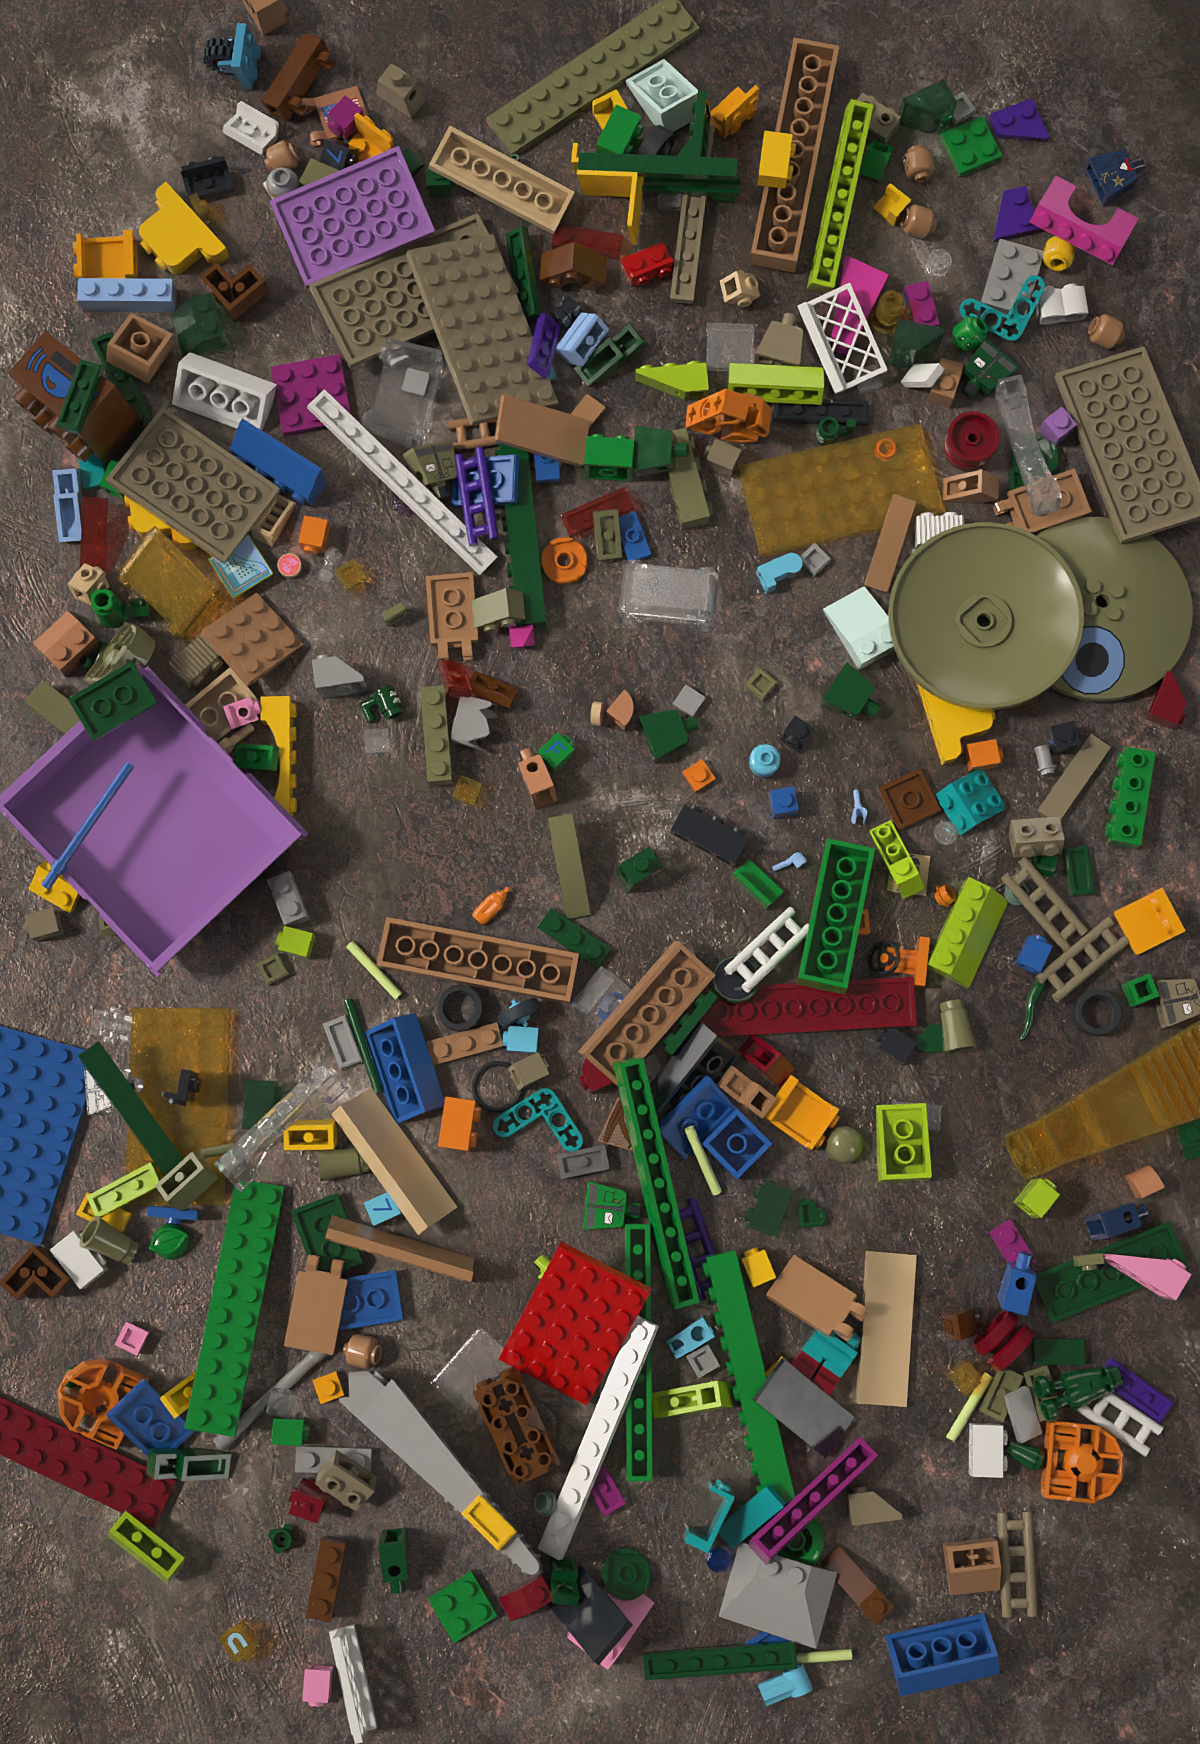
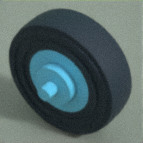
(519, 1012)

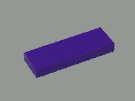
(543, 345)
(1140, 1393)

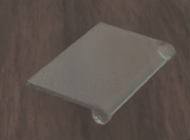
(469, 1365)

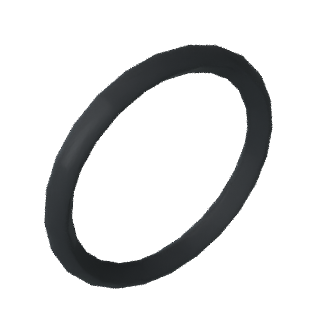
(475, 1094)

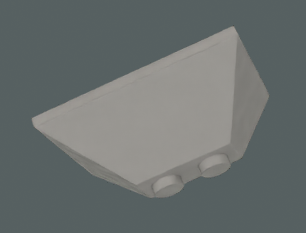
(778, 1597)

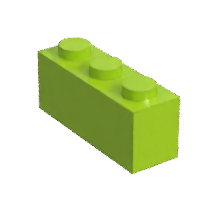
(146, 1547)

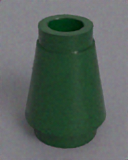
(1026, 1455)

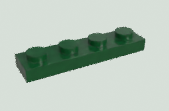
(523, 271)

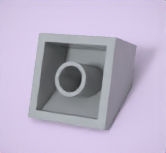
(336, 678)

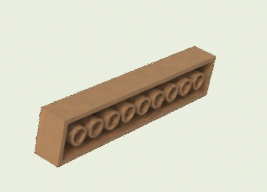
(803, 115)

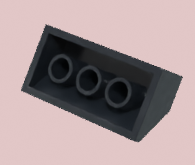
(698, 1056)

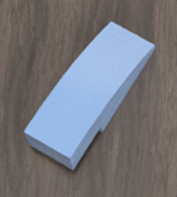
(68, 504)

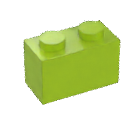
(1037, 1197)

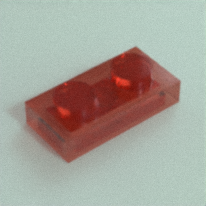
(454, 678)

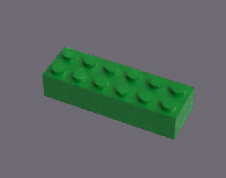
(835, 916)

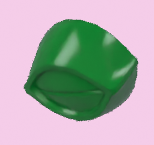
(170, 1241)

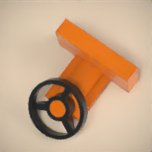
(903, 960)

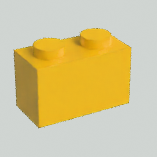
(774, 160)
(311, 1135)

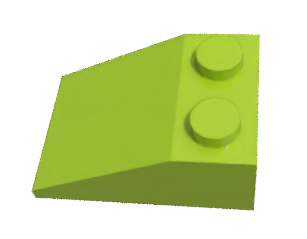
(902, 1143)

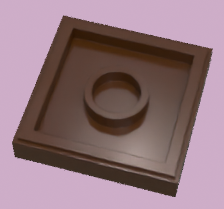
(909, 799)

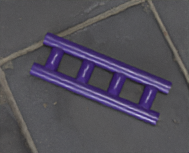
(487, 504)
(700, 1234)

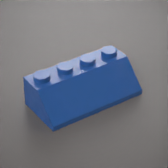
(278, 463)
(405, 1068)
(942, 1654)

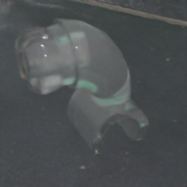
(326, 573)

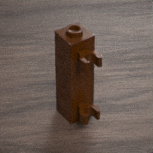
(296, 77)

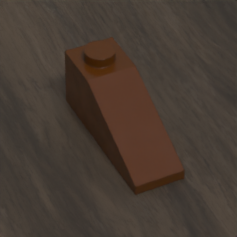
(960, 1323)
(858, 1585)

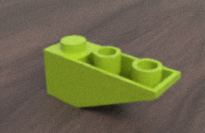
(682, 381)
(894, 852)

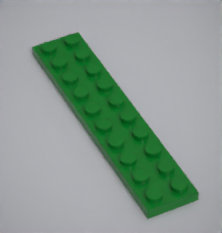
(235, 1310)

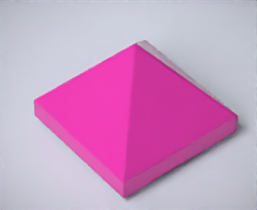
(521, 636)

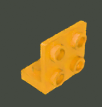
(734, 110)
(369, 138)
(1149, 921)

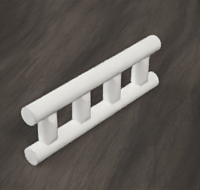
(754, 949)
(1116, 1429)

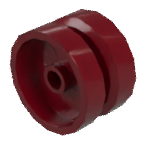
(971, 441)
(1003, 1340)

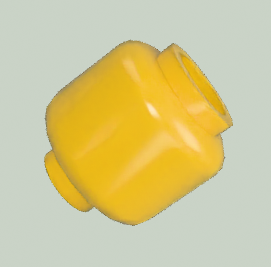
(1058, 254)

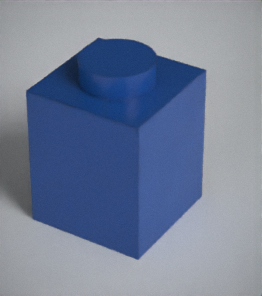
(783, 802)
(1033, 954)

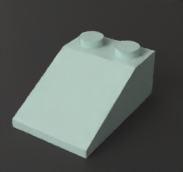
(664, 95)
(861, 627)

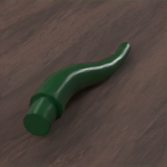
(1032, 998)

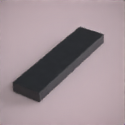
(813, 414)

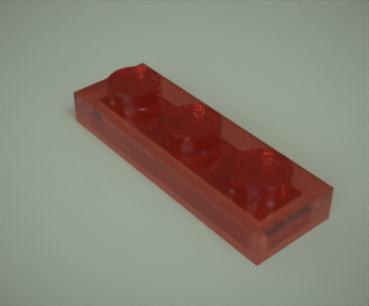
(601, 242)
(581, 518)
(94, 532)

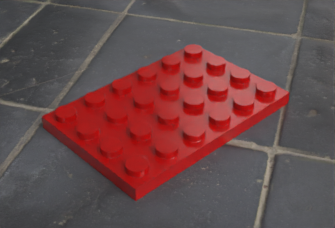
(574, 1323)

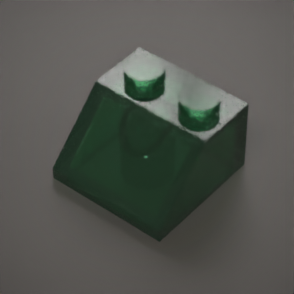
(928, 109)
(199, 325)
(913, 343)

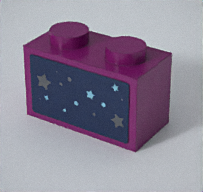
(920, 304)

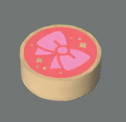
(289, 565)
(596, 713)

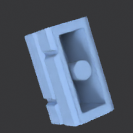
(582, 339)

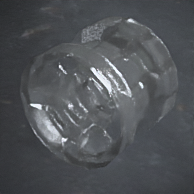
(936, 258)

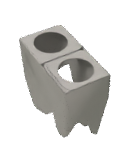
(471, 722)

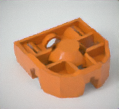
(740, 415)
(94, 1394)
(1079, 1455)

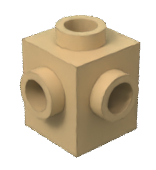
(740, 288)
(87, 581)

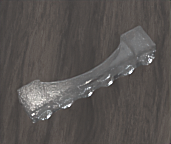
(1038, 481)
(244, 1157)

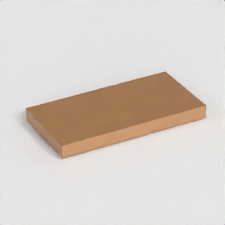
(541, 430)

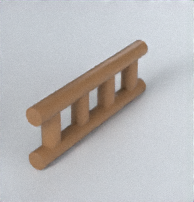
(464, 444)

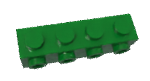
(1130, 797)

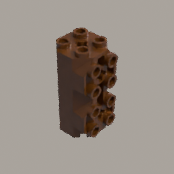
(516, 1426)

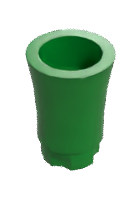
(113, 613)

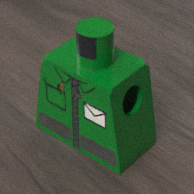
(607, 1207)

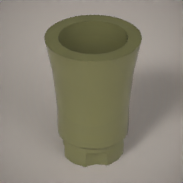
(956, 1027)
(340, 1162)
(108, 1241)

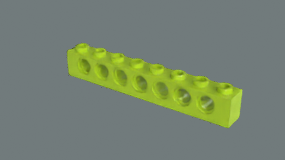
(840, 196)

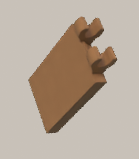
(1072, 505)
(451, 613)
(816, 1299)
(317, 1307)

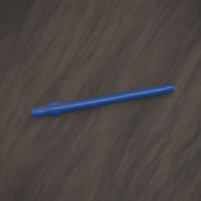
(60, 866)

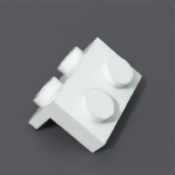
(252, 128)

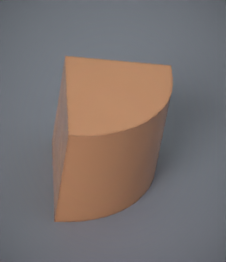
(621, 710)
(1144, 1182)

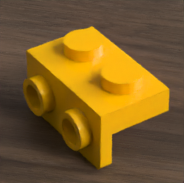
(60, 893)

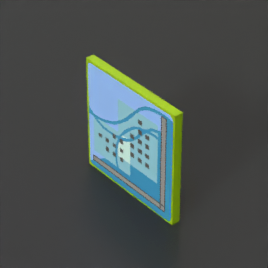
(243, 568)

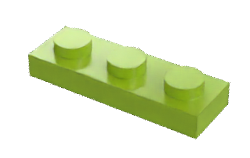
(124, 1190)

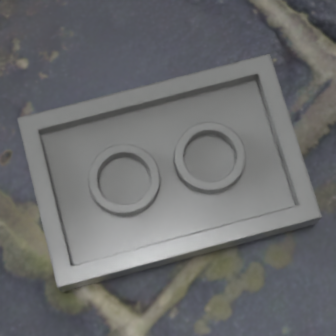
(1008, 272)

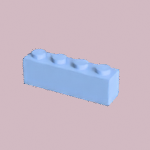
(126, 295)

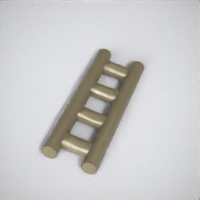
(1044, 889)
(1097, 959)
(1010, 1577)

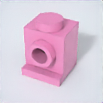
(233, 717)

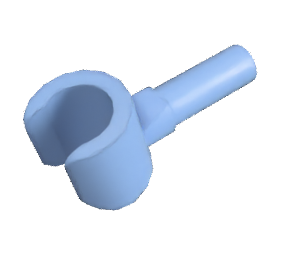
(858, 811)
(797, 859)

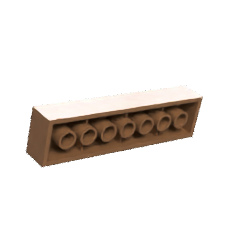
(478, 960)

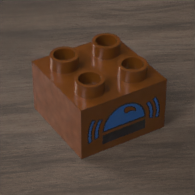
(43, 383)

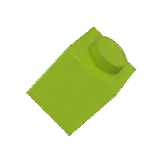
(295, 942)

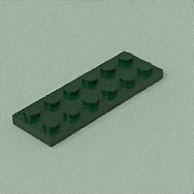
(1070, 1290)

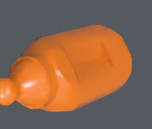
(490, 906)

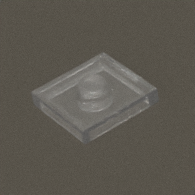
(729, 344)

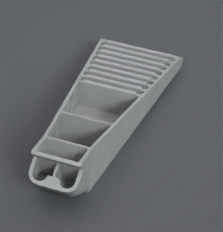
(406, 1431)

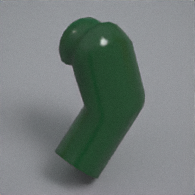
(87, 661)

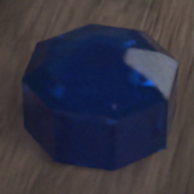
(718, 1559)

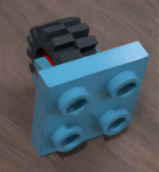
(234, 56)

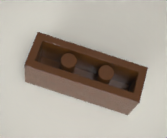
(326, 1579)

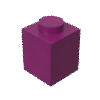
(341, 117)

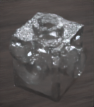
(111, 1025)

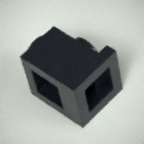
(797, 734)

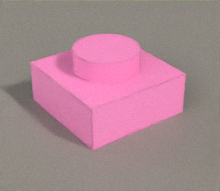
(132, 1338)

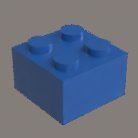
(736, 1144)

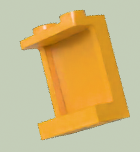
(106, 256)
(802, 1114)

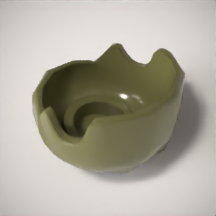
(843, 1144)

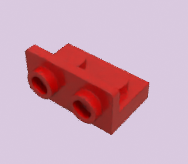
(647, 265)

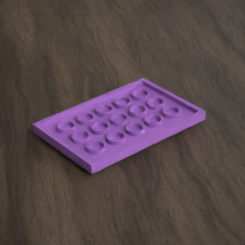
(352, 216)

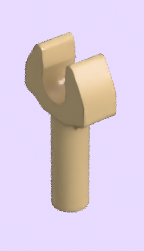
(229, 743)

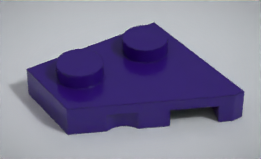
(1019, 122)
(1014, 215)

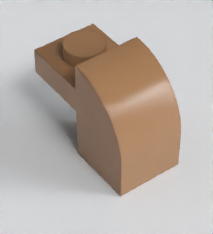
(746, 1092)

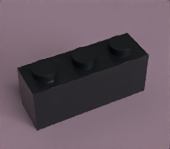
(709, 834)

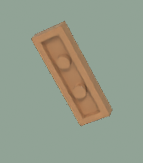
(465, 1044)

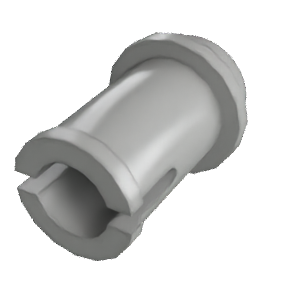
(1045, 761)

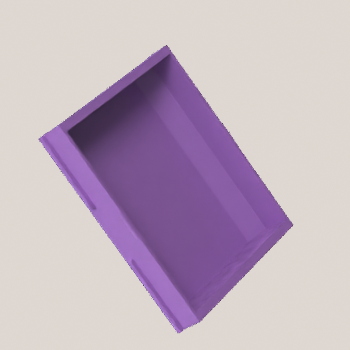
(173, 838)

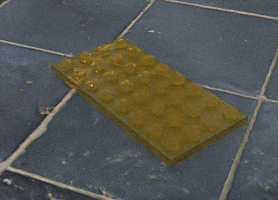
(837, 489)
(159, 1048)

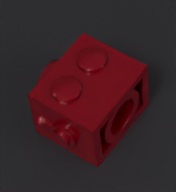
(308, 1501)

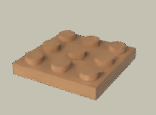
(252, 639)

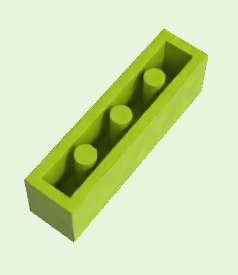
(778, 382)

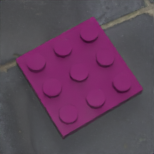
(300, 384)

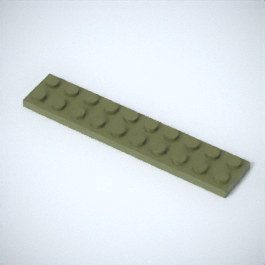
(592, 75)

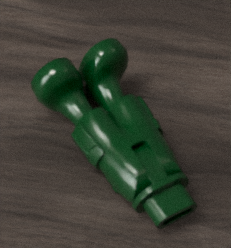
(1079, 1388)

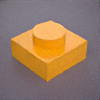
(328, 1387)

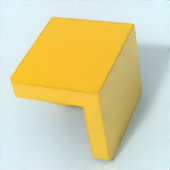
(604, 106)
(892, 205)

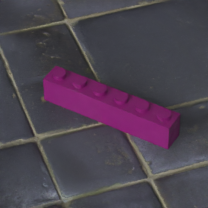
(812, 1500)

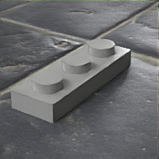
(311, 1458)

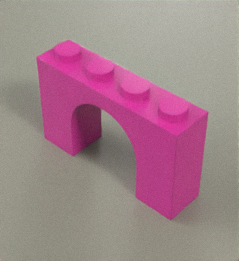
(1098, 240)

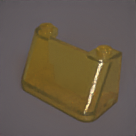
(170, 584)

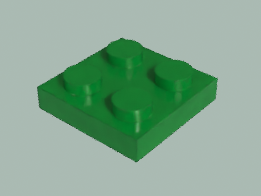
(970, 146)
(462, 1606)

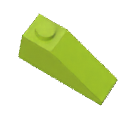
(692, 1399)

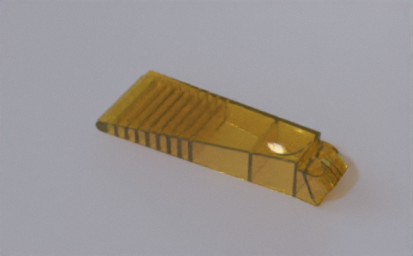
(1125, 1105)

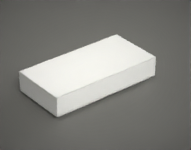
(922, 375)

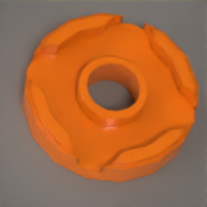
(564, 574)

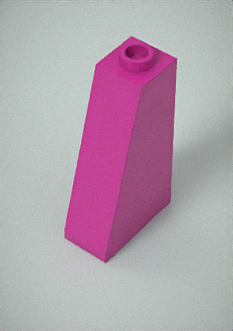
(867, 286)

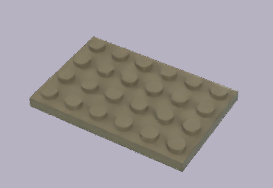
(193, 485)

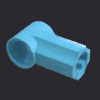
(789, 1683)

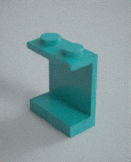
(702, 1541)

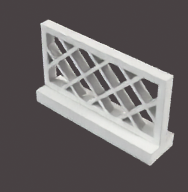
(823, 347)
(353, 1681)

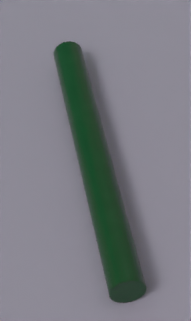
(363, 1046)

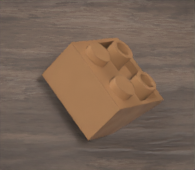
(972, 1565)

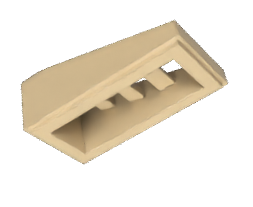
(267, 533)

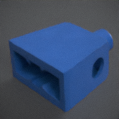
(1016, 1294)

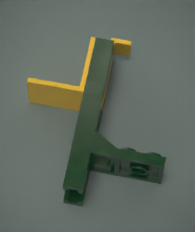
(682, 174)

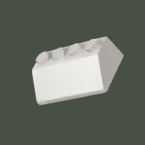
(222, 392)

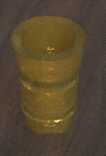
(888, 311)

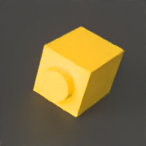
(757, 1266)

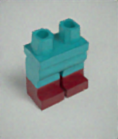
(835, 1355)

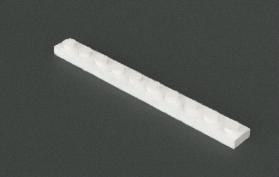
(400, 480)
(598, 1438)

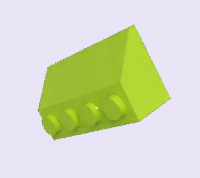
(967, 932)

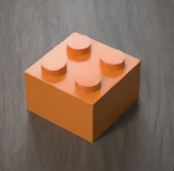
(458, 1124)

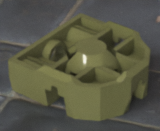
(122, 649)

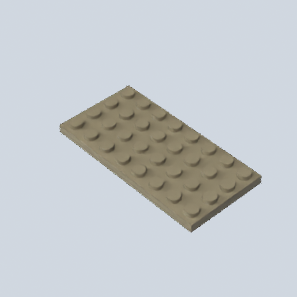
(382, 297)
(479, 325)
(1132, 444)

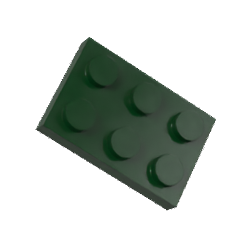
(113, 701)
(312, 1225)

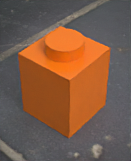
(314, 535)
(983, 755)

